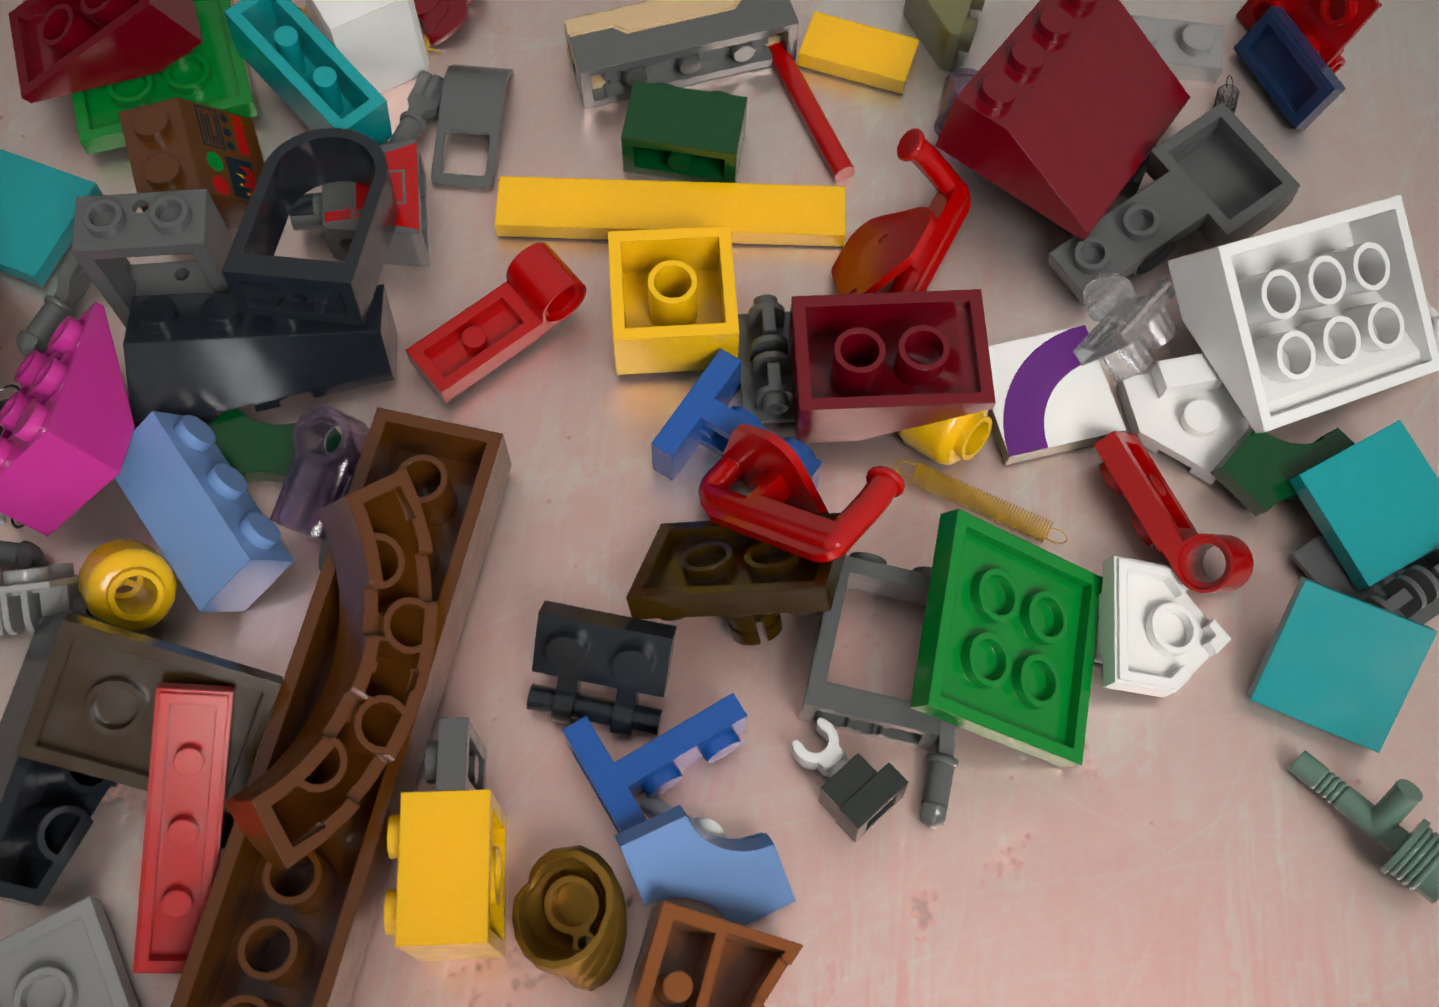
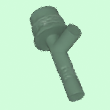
(1413, 854)

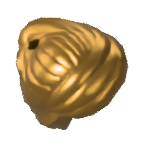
(565, 901)

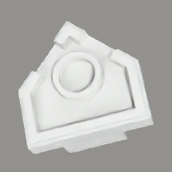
(1183, 412)
(1150, 629)

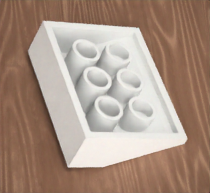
(1310, 312)

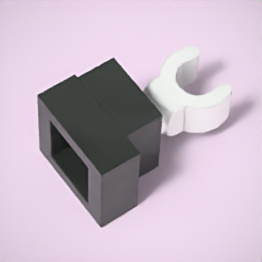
(855, 791)

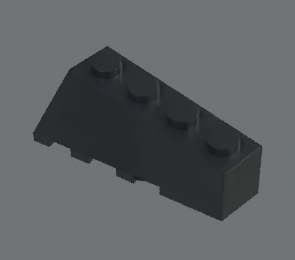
(207, 359)
(41, 805)

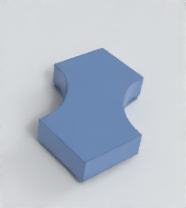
(679, 860)

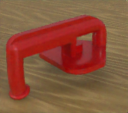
(906, 242)
(785, 499)

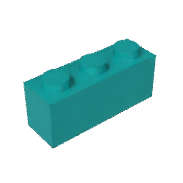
(306, 68)

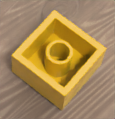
(672, 298)
(448, 876)

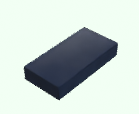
(1288, 68)

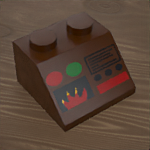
(191, 148)

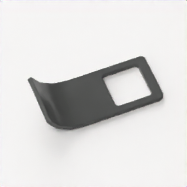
(470, 105)

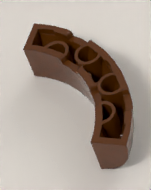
(374, 678)

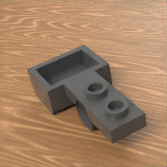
(1204, 179)

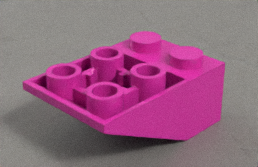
(64, 424)

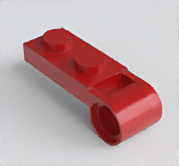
(501, 324)
(1163, 521)

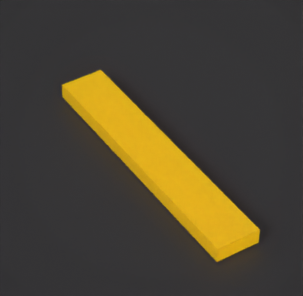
(594, 206)

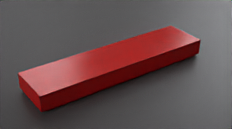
(182, 820)

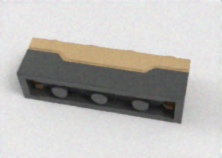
(674, 43)

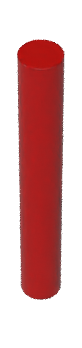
(811, 113)

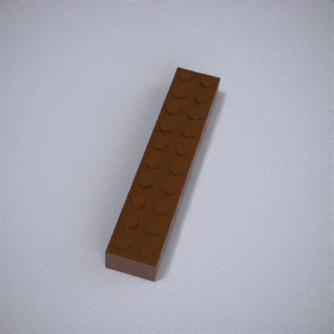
(305, 928)

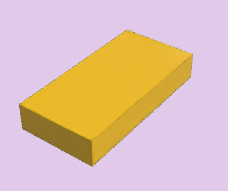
(858, 52)

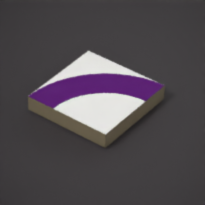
(1048, 398)

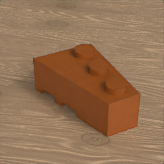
(705, 962)

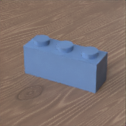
(201, 513)

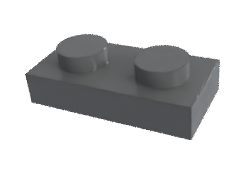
(456, 758)

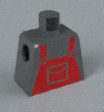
(342, 202)

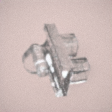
(1127, 324)

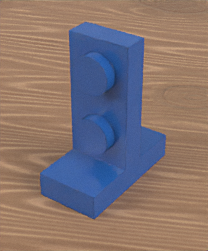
(708, 421)
(656, 764)

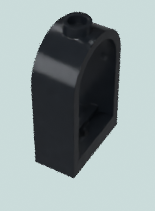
(310, 287)

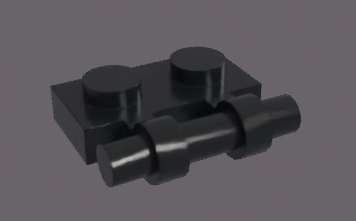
(603, 651)

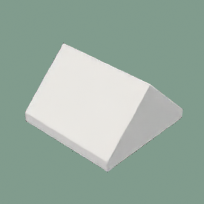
(375, 37)

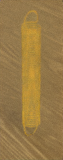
(971, 496)

